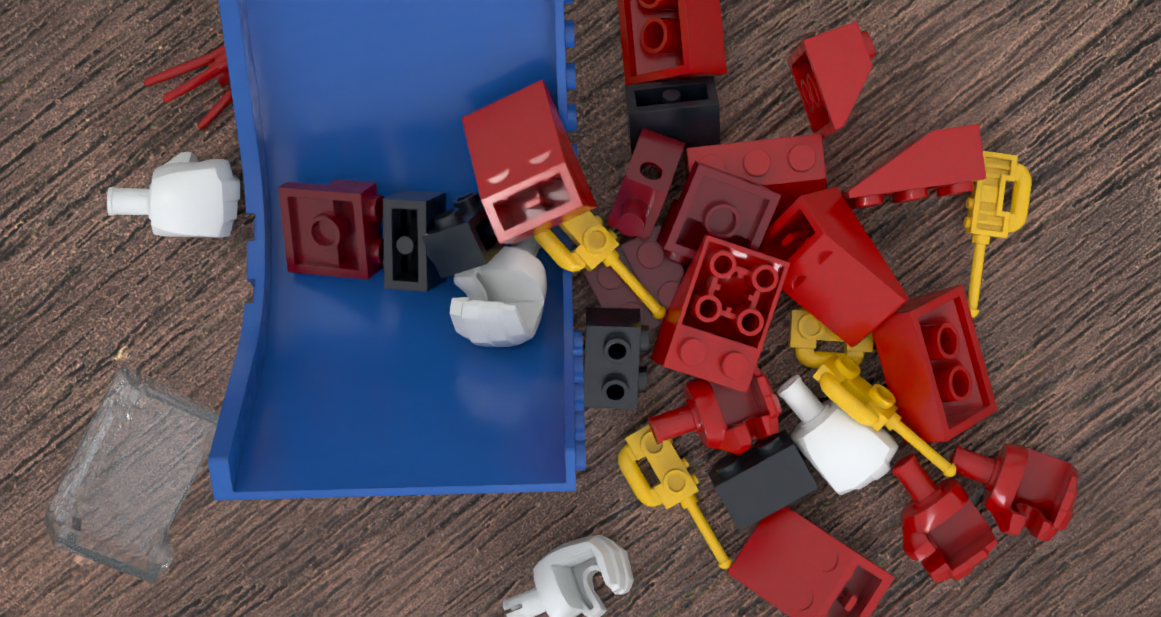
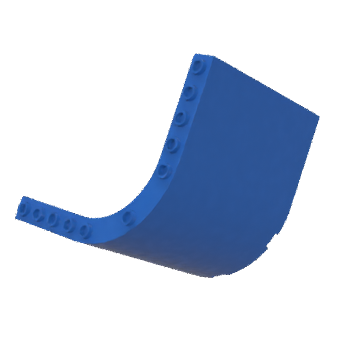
(363, 382)

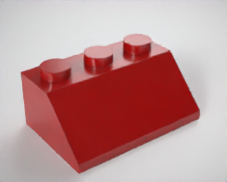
(671, 40)
(831, 75)
(784, 164)
(935, 365)

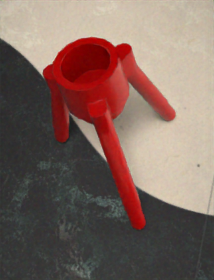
(217, 68)

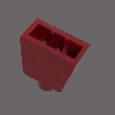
(642, 198)

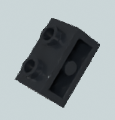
(675, 108)
(405, 221)
(462, 237)
(612, 358)
(762, 479)

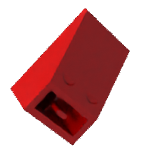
(938, 160)
(525, 165)
(833, 266)
(721, 314)
(808, 569)

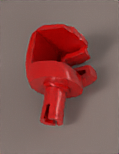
(722, 415)
(1022, 488)
(941, 524)

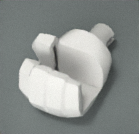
(184, 198)
(502, 297)
(835, 443)
(566, 581)

